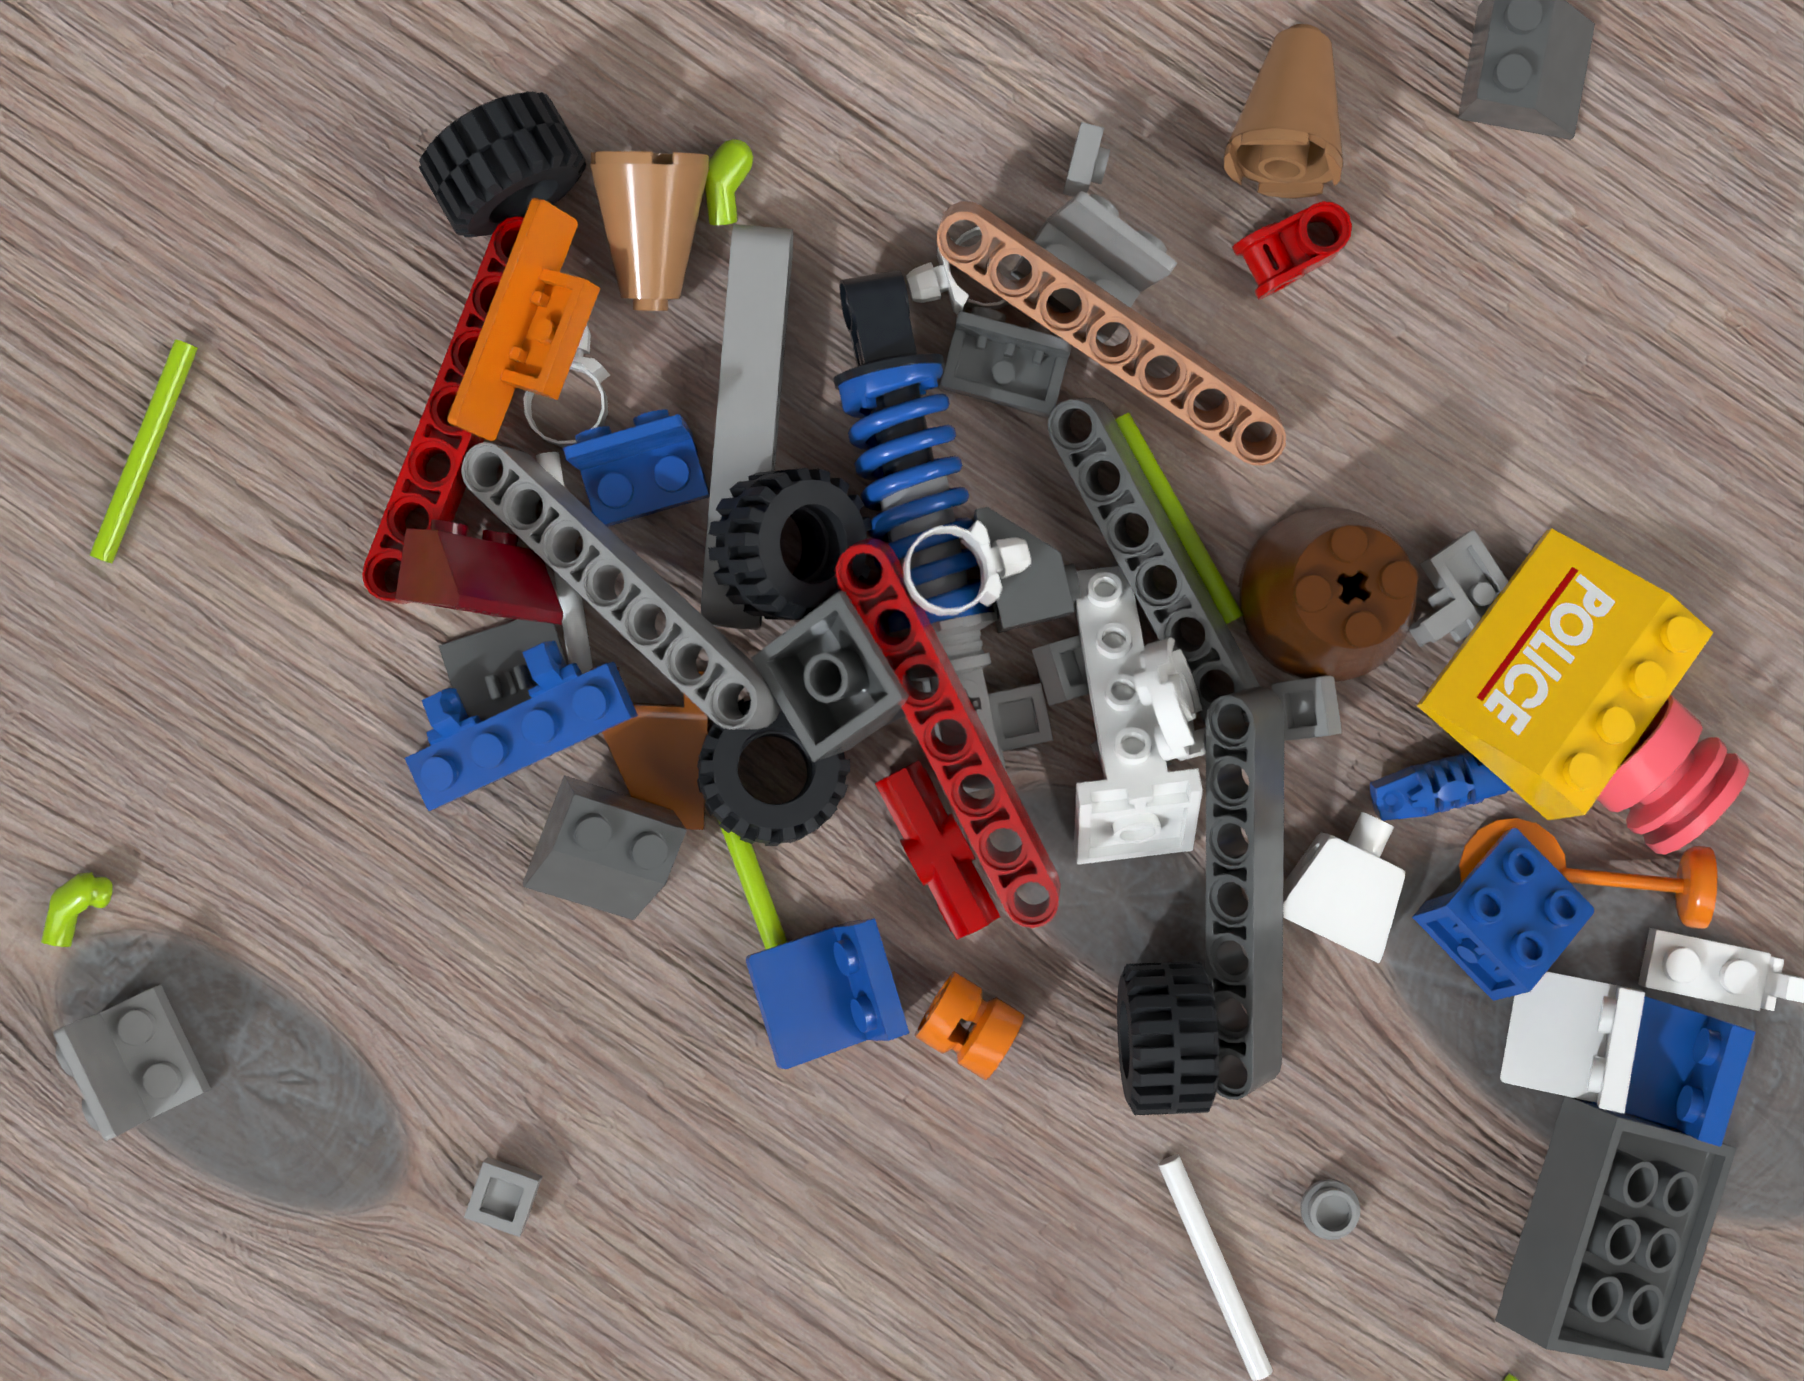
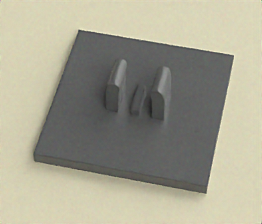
(491, 665)

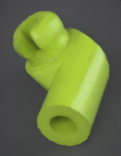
(725, 174)
(71, 900)

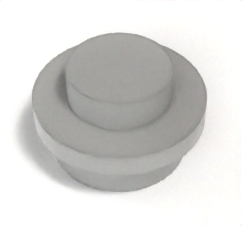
(1330, 1209)

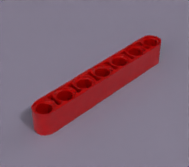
(433, 431)
(950, 762)

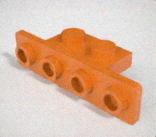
(529, 326)

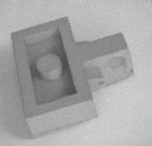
(1465, 586)

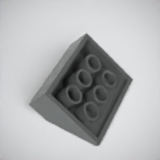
(1614, 1236)

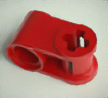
(1285, 253)

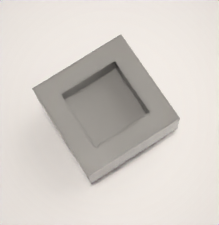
(1087, 160)
(1062, 670)
(1309, 707)
(1020, 717)
(503, 1196)

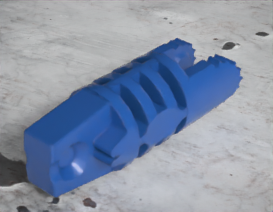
(1434, 787)

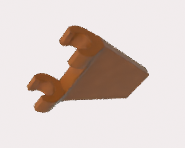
(661, 756)

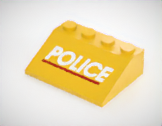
(1564, 674)

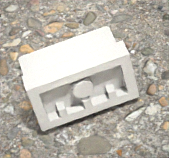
(1574, 1039)

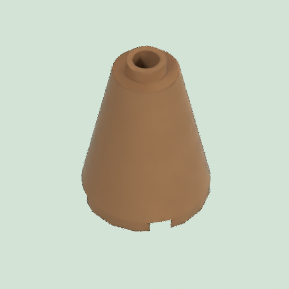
(1290, 120)
(649, 219)

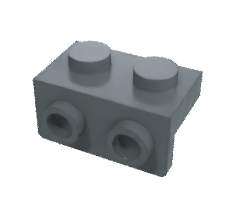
(1005, 362)

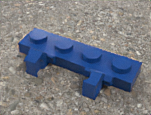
(560, 714)

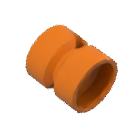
(988, 1035)

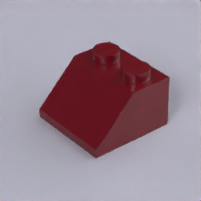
(476, 574)

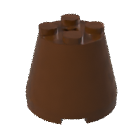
(1294, 594)

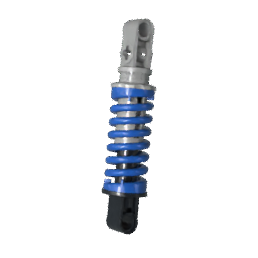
(913, 485)

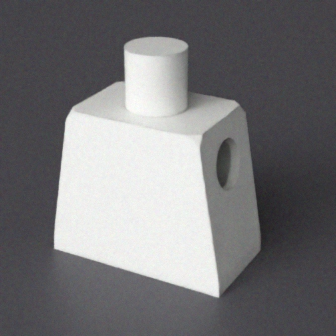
(1347, 889)

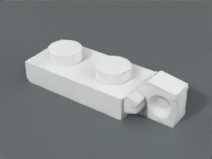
(1716, 971)

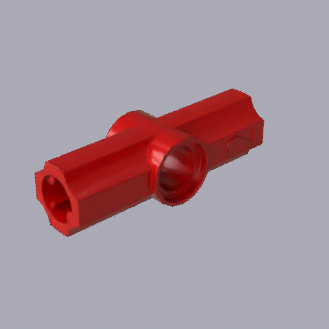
(937, 850)

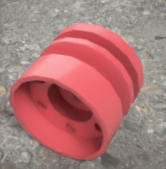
(1674, 780)

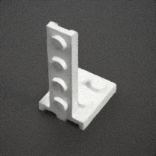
(1139, 803)

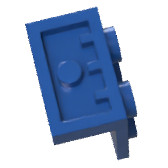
(639, 467)
(1507, 918)
(826, 992)
(1687, 1070)

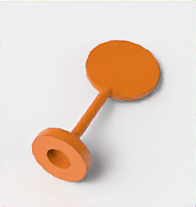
(1693, 888)

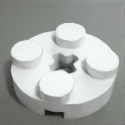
(1172, 691)

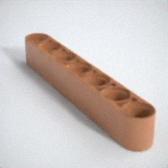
(1126, 360)

